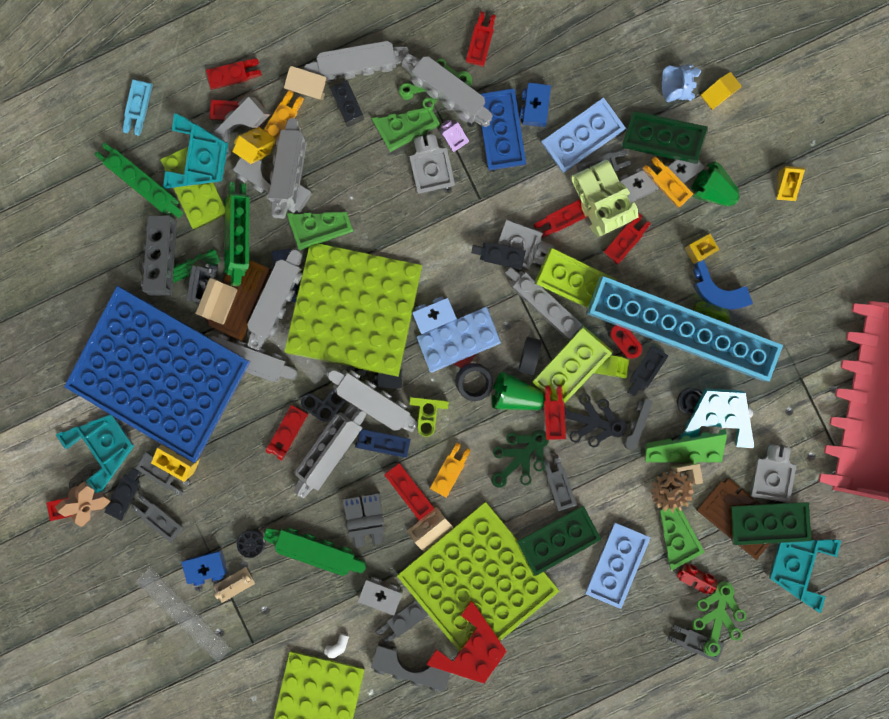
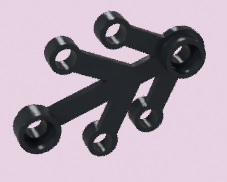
(594, 422)

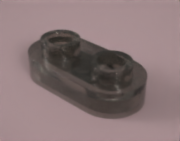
(84, 474)

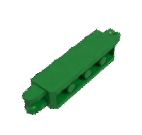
(140, 181)
(236, 233)
(314, 552)

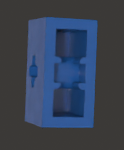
(540, 94)
(213, 560)

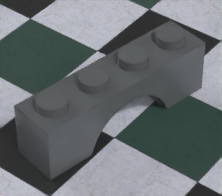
(387, 661)

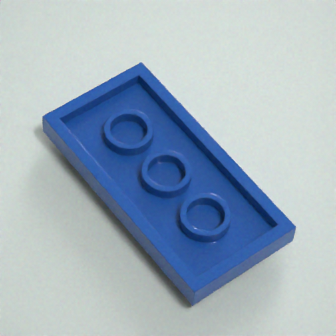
(503, 136)

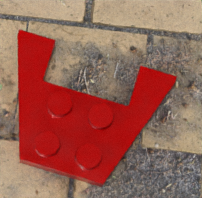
(479, 653)

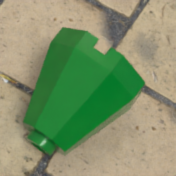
(715, 186)

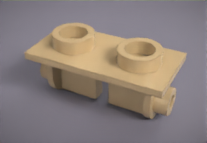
(233, 585)

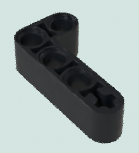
(328, 402)

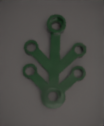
(522, 456)

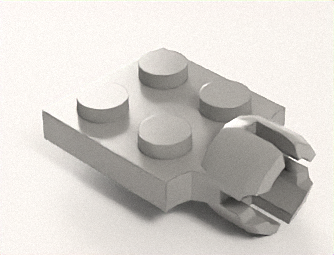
(431, 165)
(525, 238)
(774, 474)

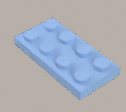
(583, 135)
(458, 339)
(617, 565)

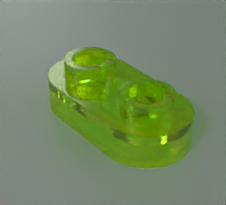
(712, 311)

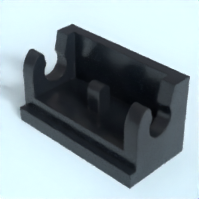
(199, 278)

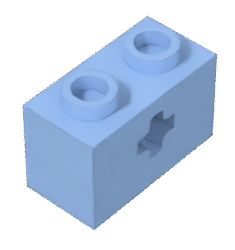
(439, 305)

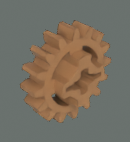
(677, 497)

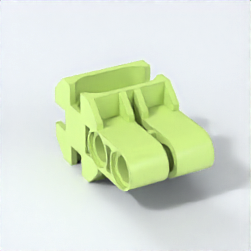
(600, 190)

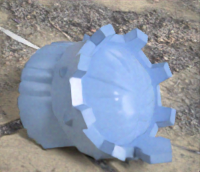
(679, 82)

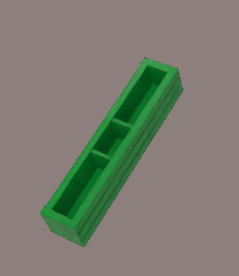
(184, 270)

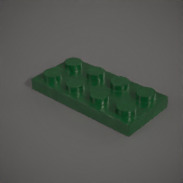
(665, 137)
(770, 523)
(558, 541)

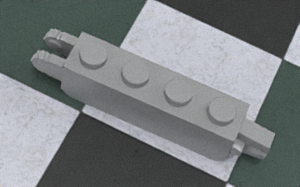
(357, 60)
(448, 89)
(287, 169)
(273, 299)
(544, 304)
(261, 365)
(370, 400)
(328, 450)

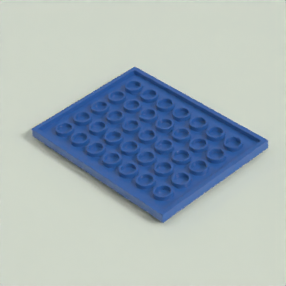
(157, 374)

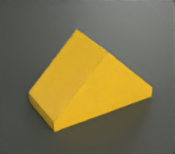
(721, 90)
(789, 182)
(702, 248)

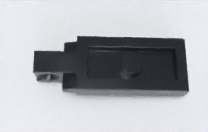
(500, 254)
(647, 370)
(124, 495)

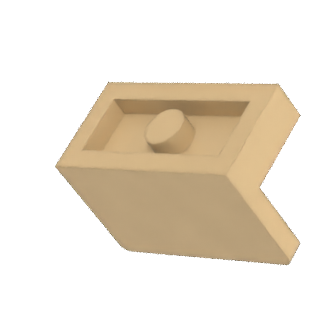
(305, 83)
(216, 301)
(692, 469)
(430, 529)

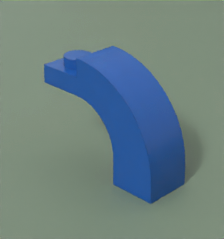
(713, 295)

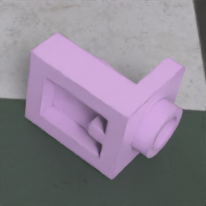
(453, 134)

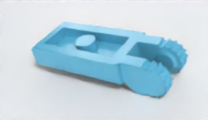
(137, 105)

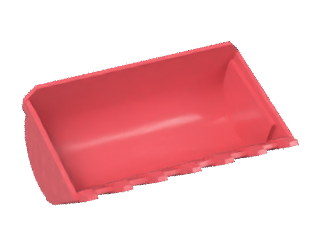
(864, 445)

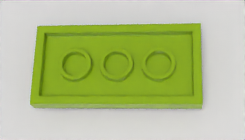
(199, 201)
(568, 277)
(573, 364)

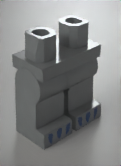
(366, 524)

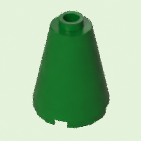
(515, 394)

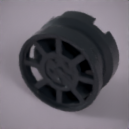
(688, 400)
(251, 543)

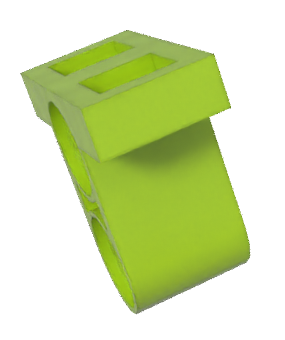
(614, 366)
(431, 418)

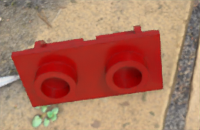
(705, 581)

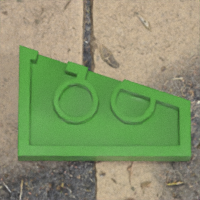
(403, 128)
(317, 228)
(679, 538)

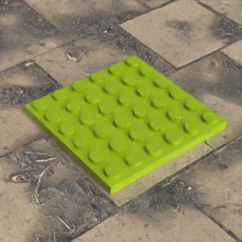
(353, 309)
(478, 565)

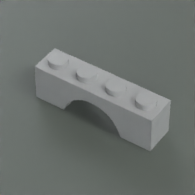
(248, 113)
(254, 174)

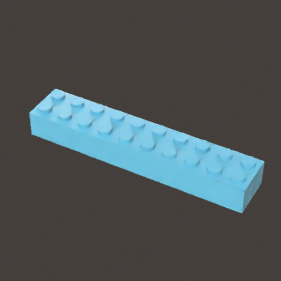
(684, 329)

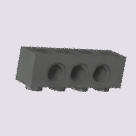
(165, 263)

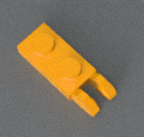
(282, 114)
(668, 183)
(449, 472)

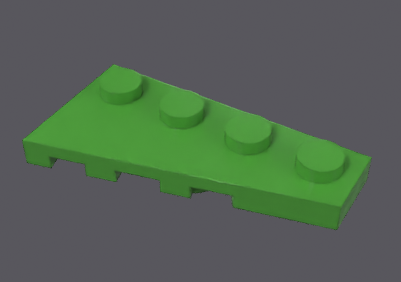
(697, 449)

